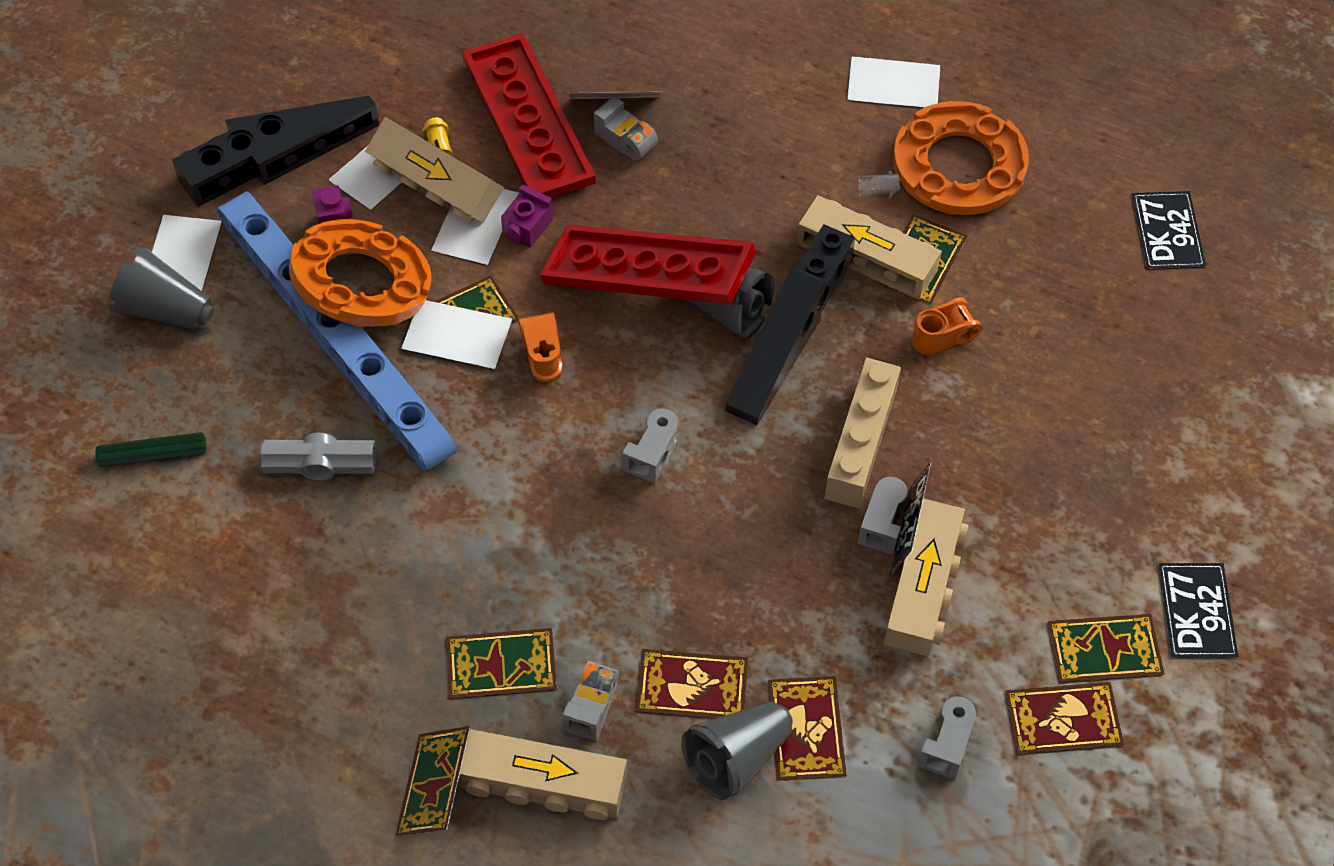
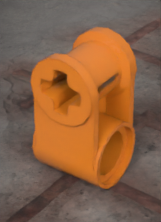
(944, 327)
(542, 346)

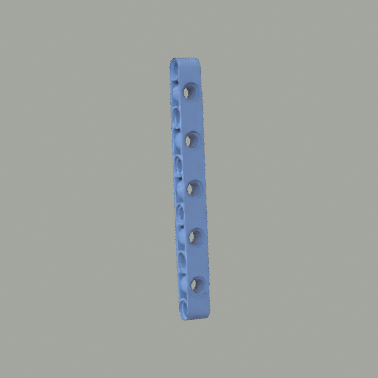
(346, 345)

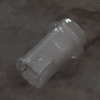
(879, 184)

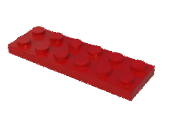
(528, 117)
(649, 263)

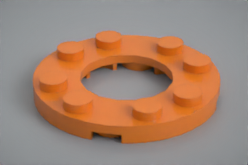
(969, 120)
(344, 236)

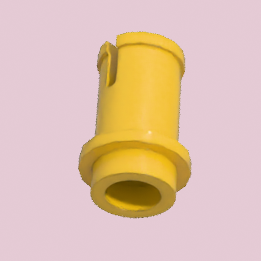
(436, 132)

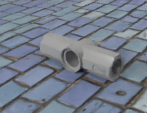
(319, 456)

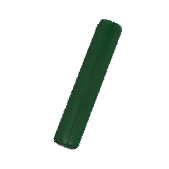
(151, 449)

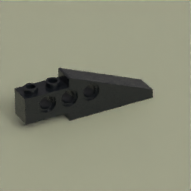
(271, 145)
(791, 323)

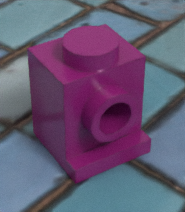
(331, 205)
(527, 216)

